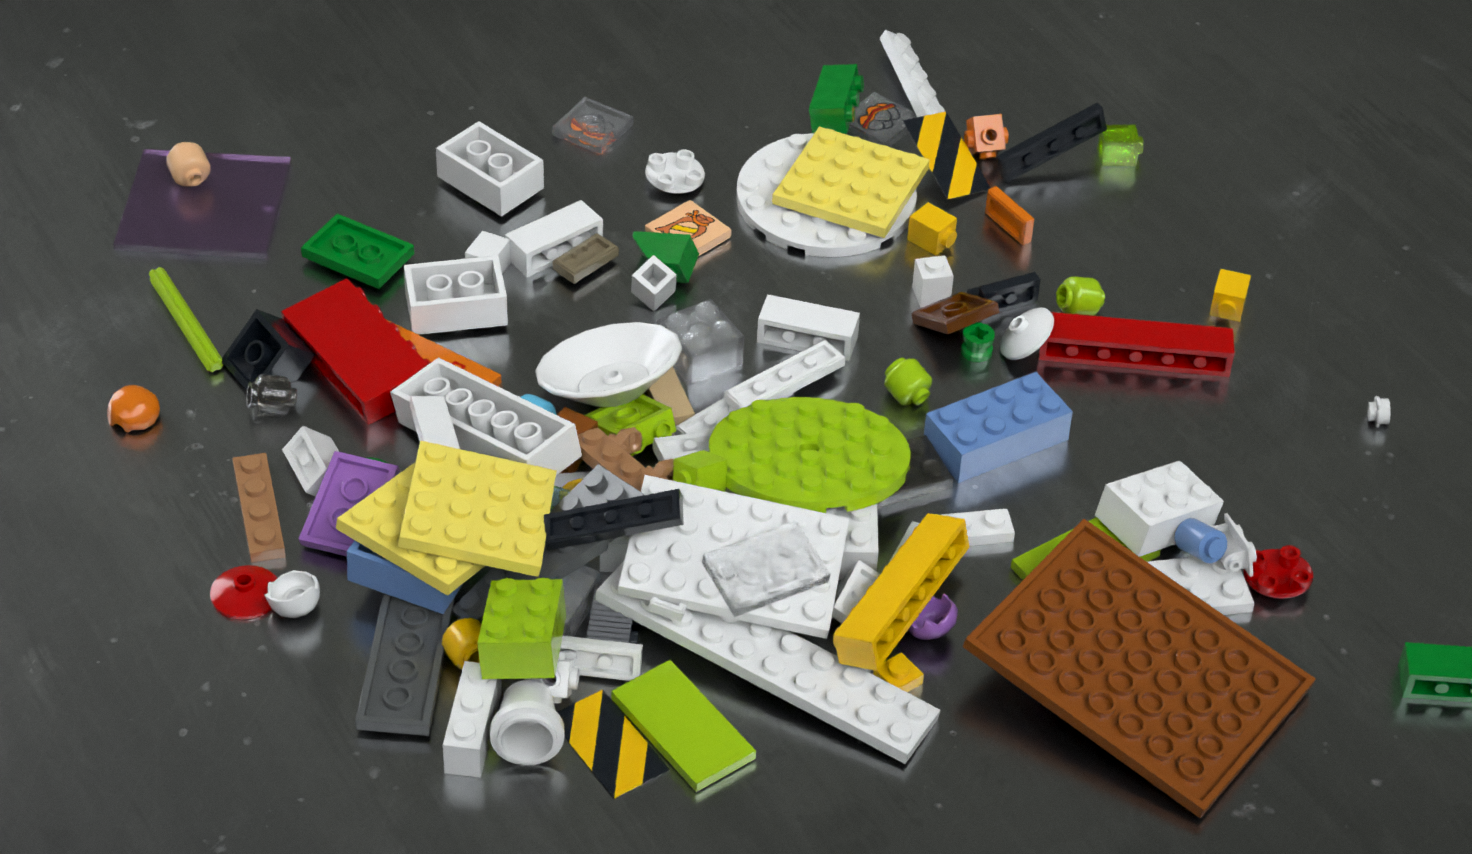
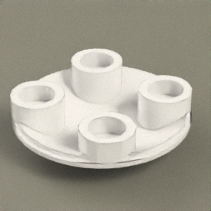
(675, 171)

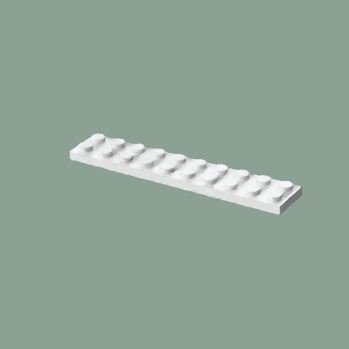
(794, 672)

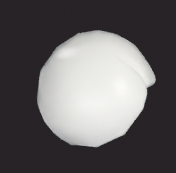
(293, 594)

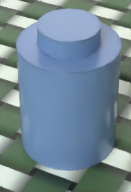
(1201, 540)

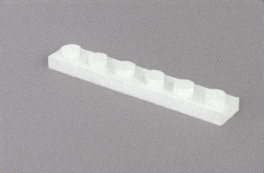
(910, 74)

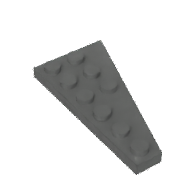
(596, 488)

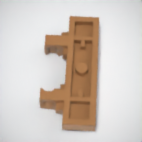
(614, 455)

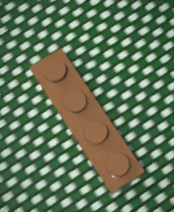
(258, 507)

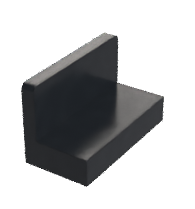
(1011, 292)

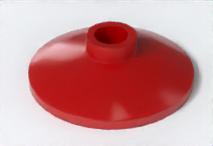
(241, 592)

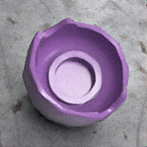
(935, 619)

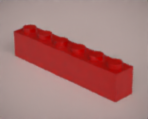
(1140, 344)

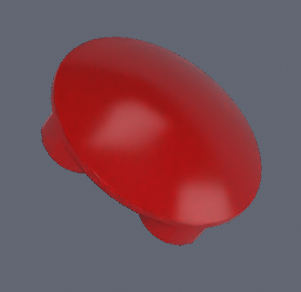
(1280, 573)

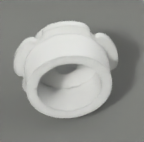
(1379, 411)

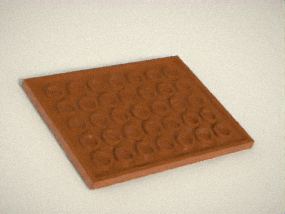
(1140, 666)

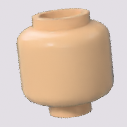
(188, 164)

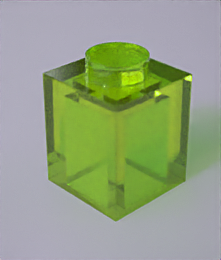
(1119, 145)

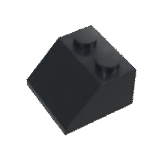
(268, 348)

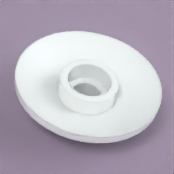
(1027, 333)

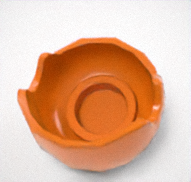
(133, 408)

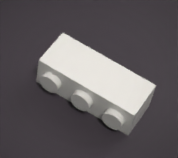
(544, 240)
(804, 324)
(470, 722)

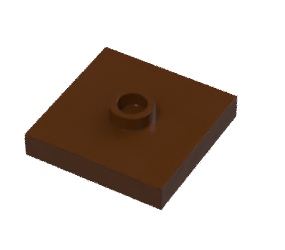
(955, 312)

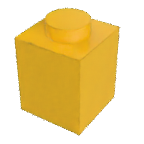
(932, 229)
(1230, 295)

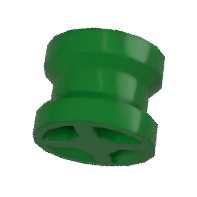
(977, 342)

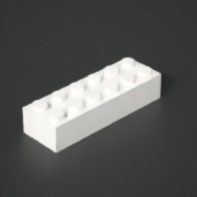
(491, 418)

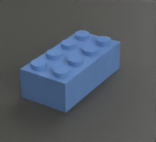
(998, 426)

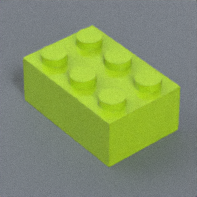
(522, 629)

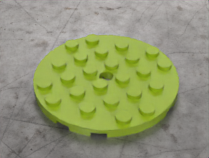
(811, 453)

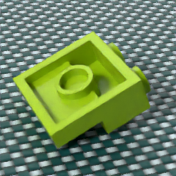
(644, 414)

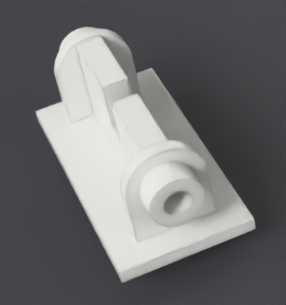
(1239, 552)

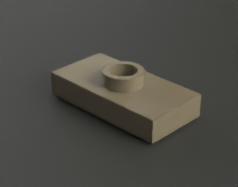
(585, 258)

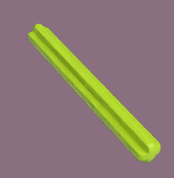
(186, 319)

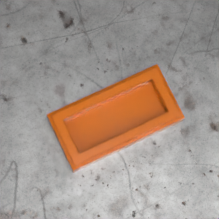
(1009, 215)

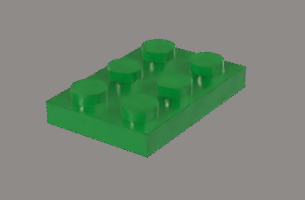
(357, 251)

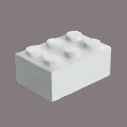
(490, 168)
(455, 295)
(1152, 505)

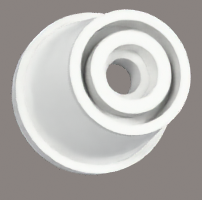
(527, 725)

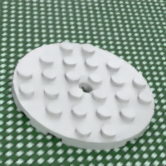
(788, 227)

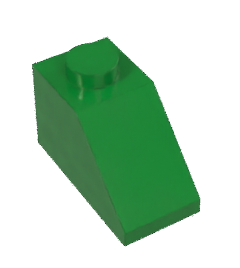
(673, 250)

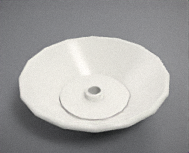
(609, 363)

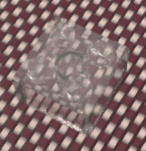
(707, 341)

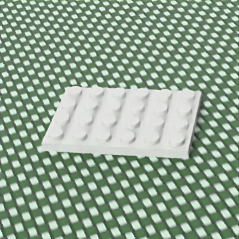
(670, 564)

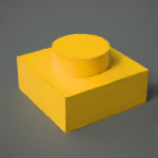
(900, 673)

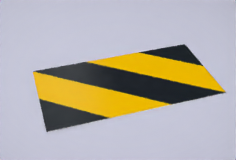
(948, 155)
(610, 744)

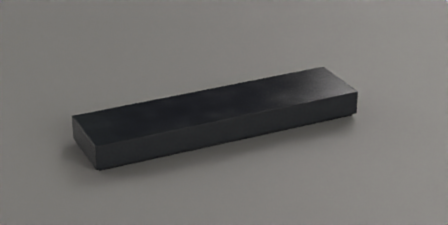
(1051, 142)
(614, 519)

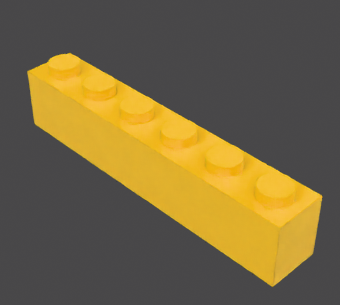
(901, 592)

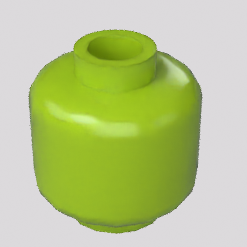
(1080, 296)
(908, 381)

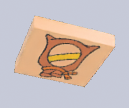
(693, 220)

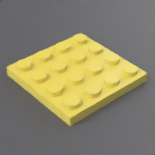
(851, 182)
(477, 508)
(378, 524)

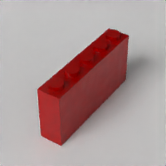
(355, 347)

